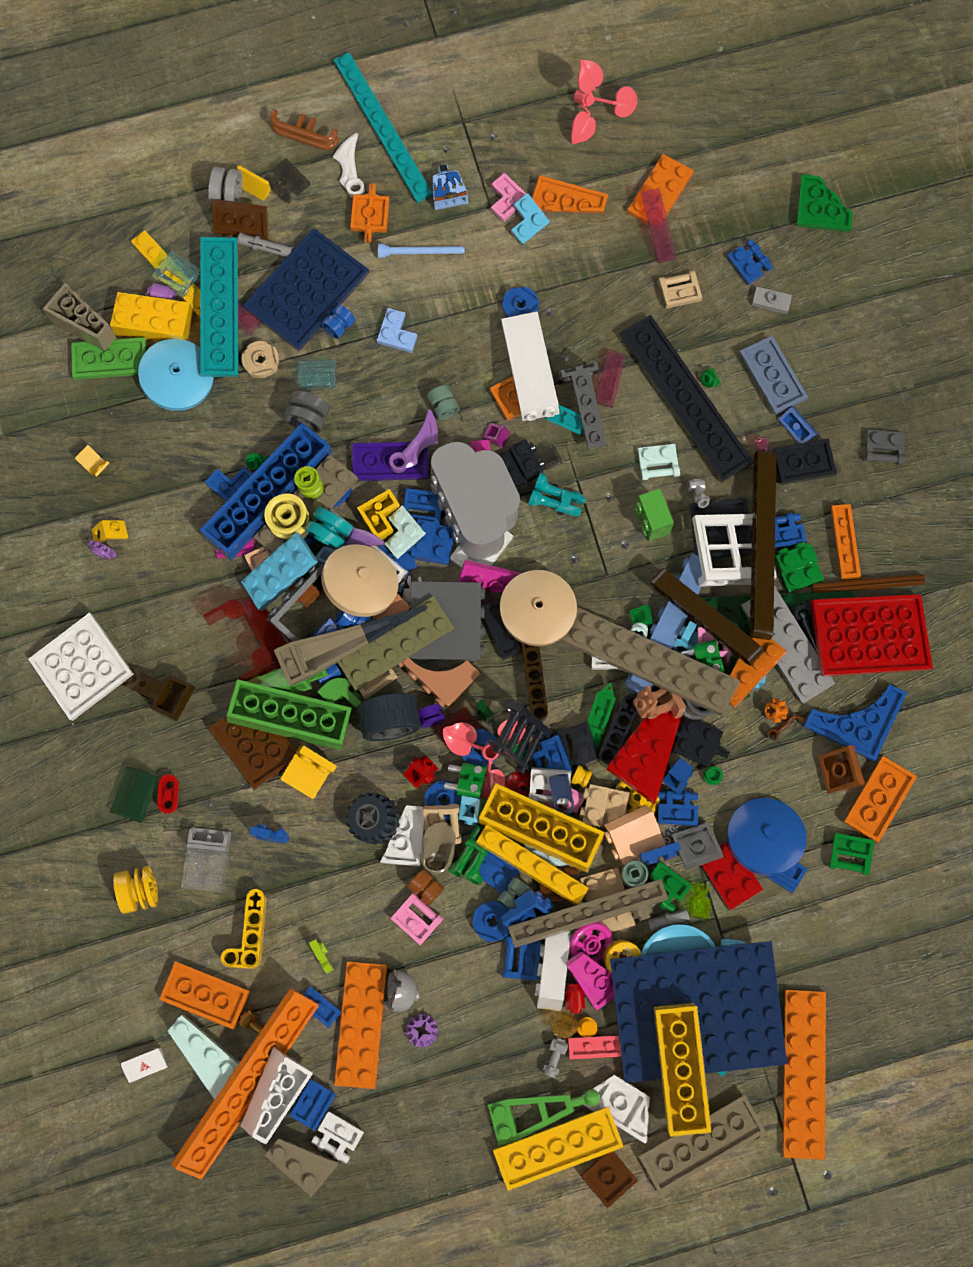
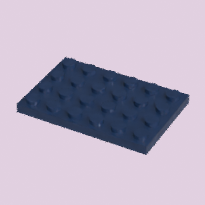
(306, 289)

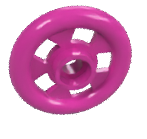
(595, 947)

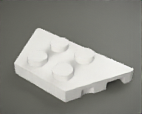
(626, 1104)

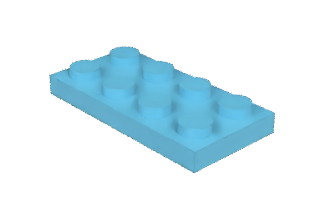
(279, 571)

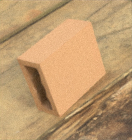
(633, 835)

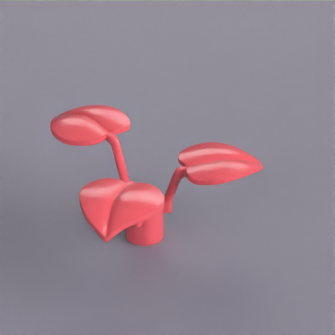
(589, 77)
(461, 738)

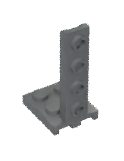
(586, 402)

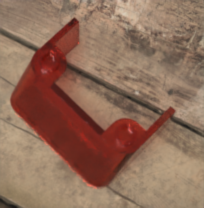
(267, 635)

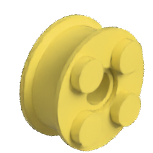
(283, 505)

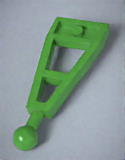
(504, 1121)

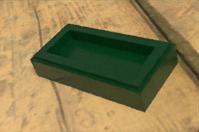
(484, 712)

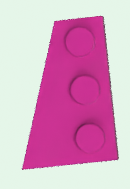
(490, 577)
(592, 979)

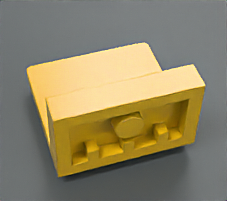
(307, 771)

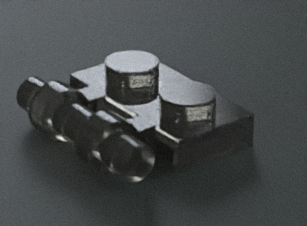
(291, 177)

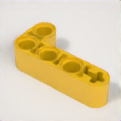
(258, 929)

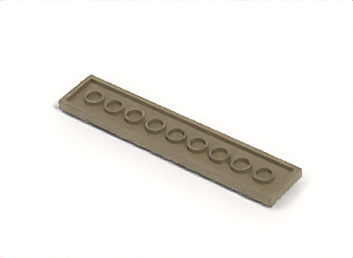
(651, 662)

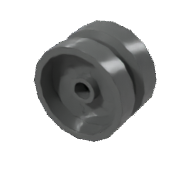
(306, 409)

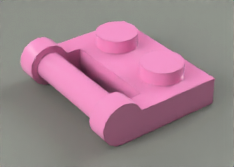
(414, 925)

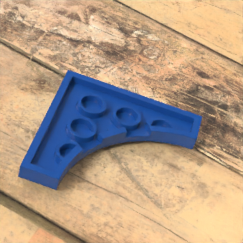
(862, 729)

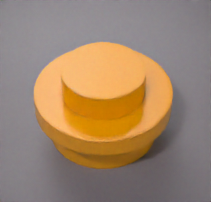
(587, 1027)

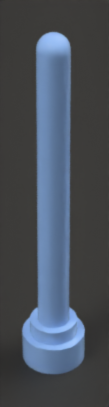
(385, 250)

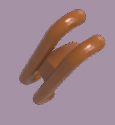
(302, 135)

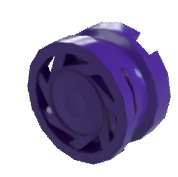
(431, 715)

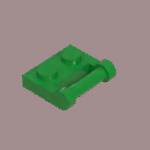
(851, 847)

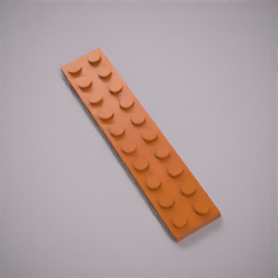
(234, 1098)

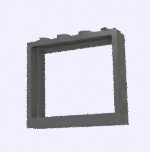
(290, 598)

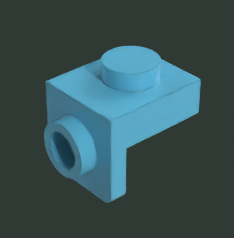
(688, 634)

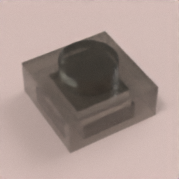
(550, 457)

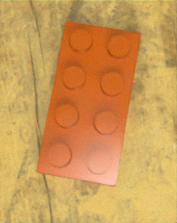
(670, 178)
(880, 799)
(204, 995)

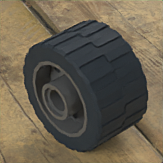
(389, 717)

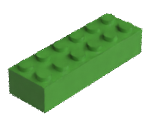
(288, 714)

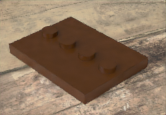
(254, 752)

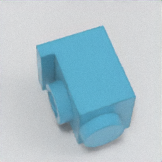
(466, 806)

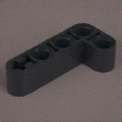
(618, 730)

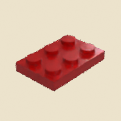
(731, 879)

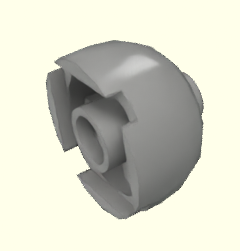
(401, 992)

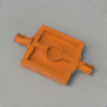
(370, 213)

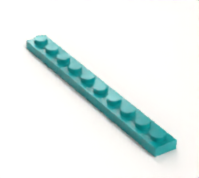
(383, 128)

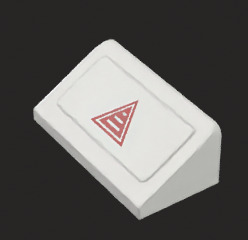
(144, 1065)

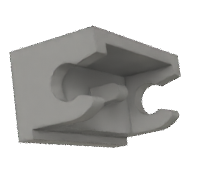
(209, 839)

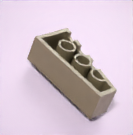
(77, 317)

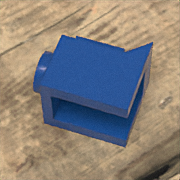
(678, 776)

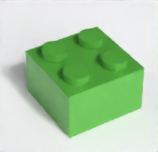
(654, 515)

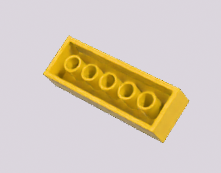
(541, 827)
(682, 1069)

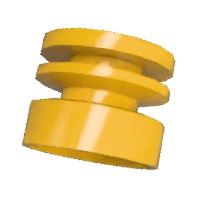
(133, 890)

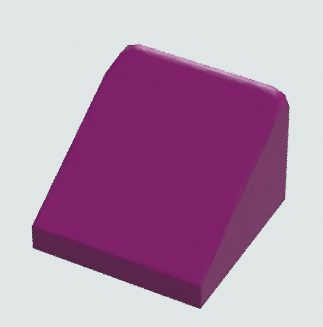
(496, 434)

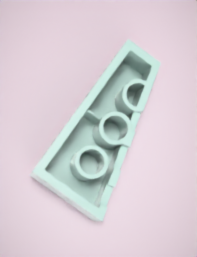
(204, 1054)

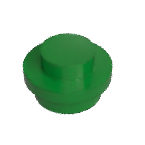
(713, 775)

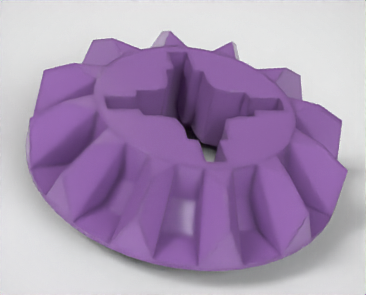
(101, 550)
(418, 1021)

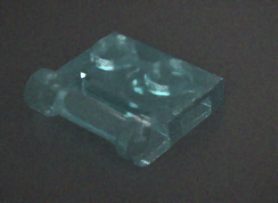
(180, 268)

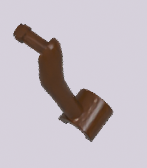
(782, 727)

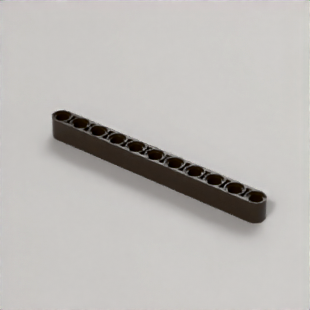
(763, 546)

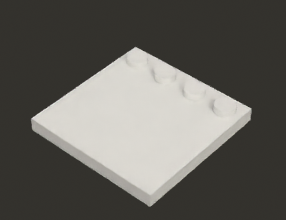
(81, 666)

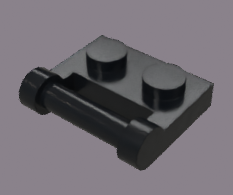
(583, 744)

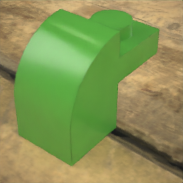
(338, 689)

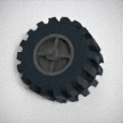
(373, 818)

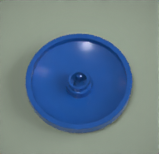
(766, 836)

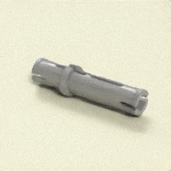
(261, 244)

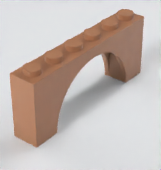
(444, 685)

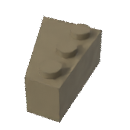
(302, 1165)

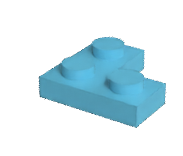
(533, 220)

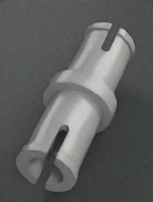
(668, 919)

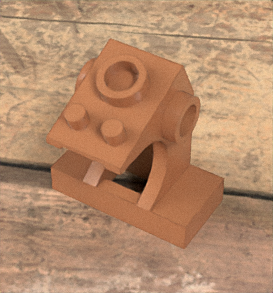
(646, 703)

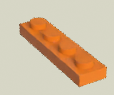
(845, 542)

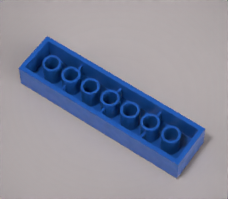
(244, 512)

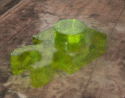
(698, 904)

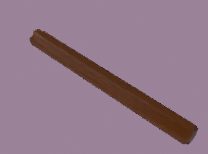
(870, 583)

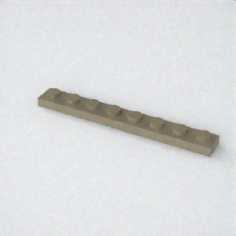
(587, 913)

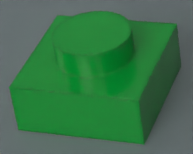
(641, 615)

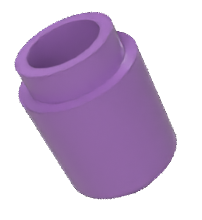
(161, 291)

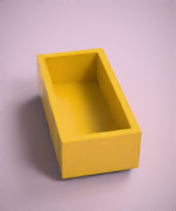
(151, 317)

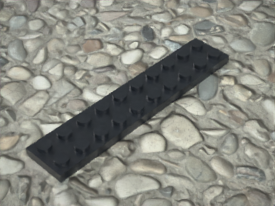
(686, 398)

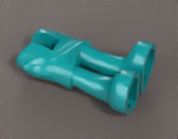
(565, 497)

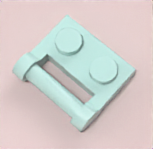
(658, 456)

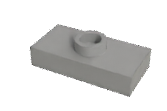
(771, 300)

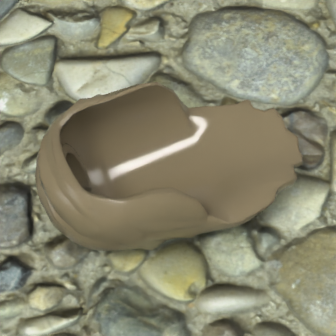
(437, 848)

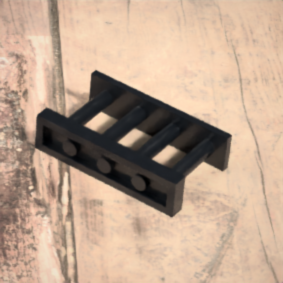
(533, 727)

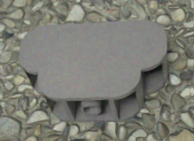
(475, 497)

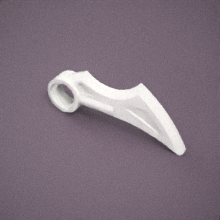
(346, 157)

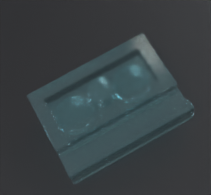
(317, 374)

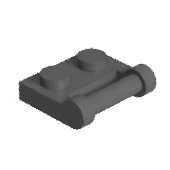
(887, 442)

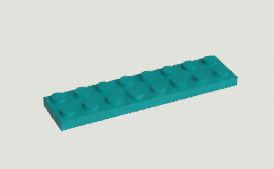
(219, 307)

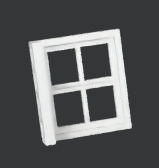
(722, 576)

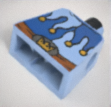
(448, 189)

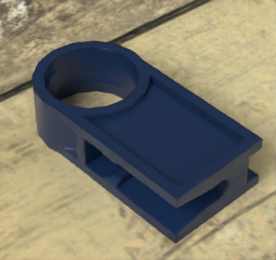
(561, 788)

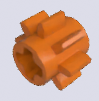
(776, 710)

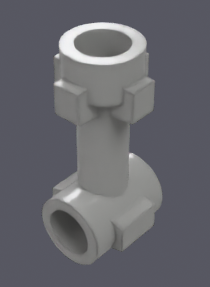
(698, 486)
(558, 1047)

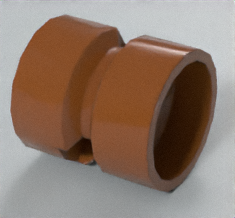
(425, 887)

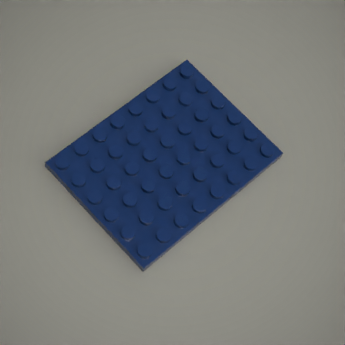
(733, 999)

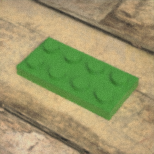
(118, 360)

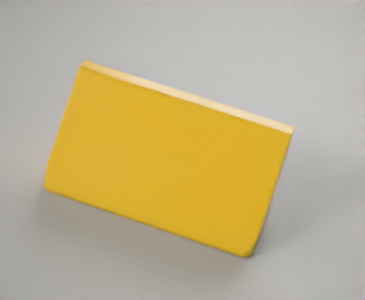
(254, 184)

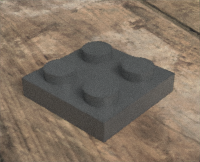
(697, 846)

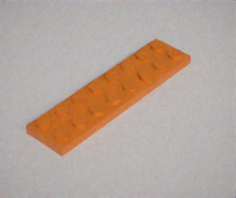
(804, 1075)

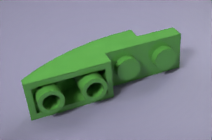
(277, 680)

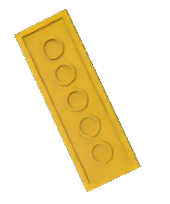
(558, 1148)

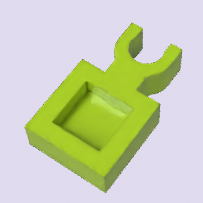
(319, 950)

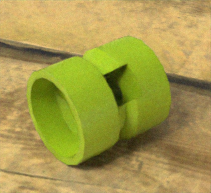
(309, 482)

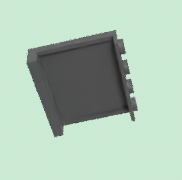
(463, 608)

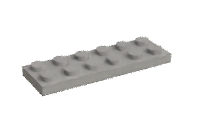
(800, 662)

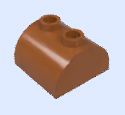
(841, 770)

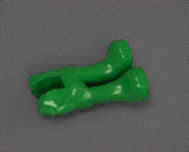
(472, 873)

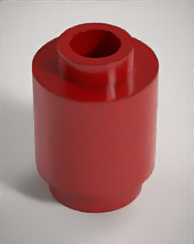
(574, 998)

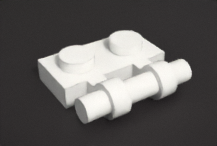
(340, 1131)

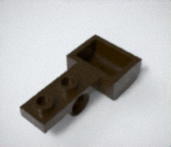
(168, 696)

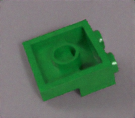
(798, 567)

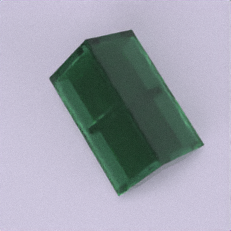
(134, 794)

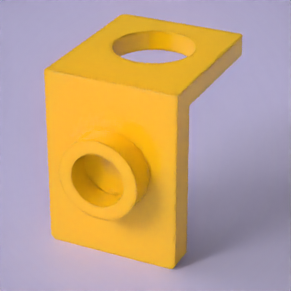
(91, 461)
(110, 530)

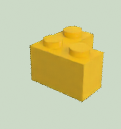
(376, 512)

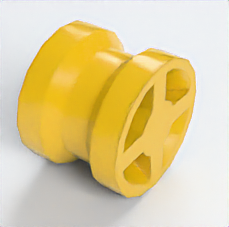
(581, 777)

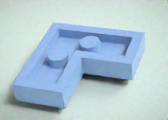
(392, 335)

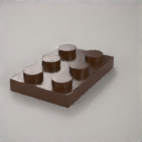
(238, 218)

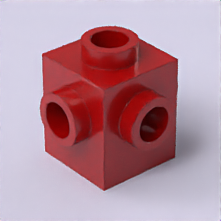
(420, 771)

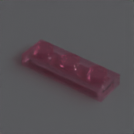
(610, 379)

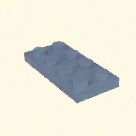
(773, 375)

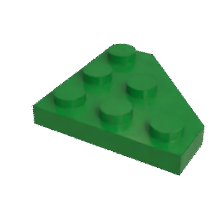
(821, 207)

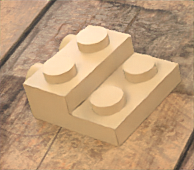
(603, 805)

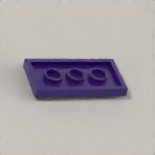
(372, 462)

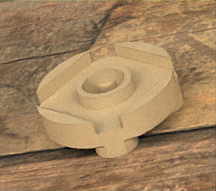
(257, 369)

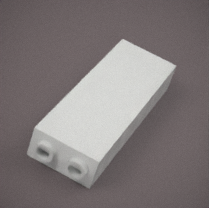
(530, 366)

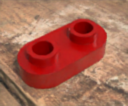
(166, 795)

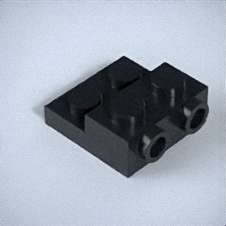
(522, 462)

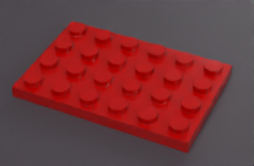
(871, 635)

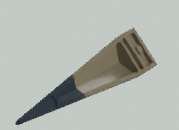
(313, 655)

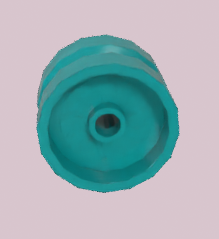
(328, 528)

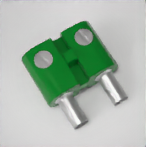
(707, 654)
(470, 781)

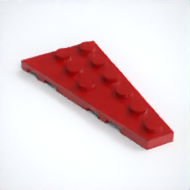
(646, 755)

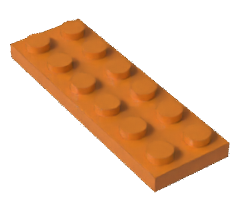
(361, 1025)

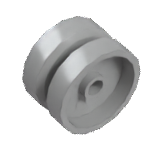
(225, 185)

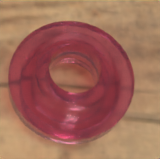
(762, 443)

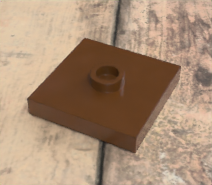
(609, 1178)

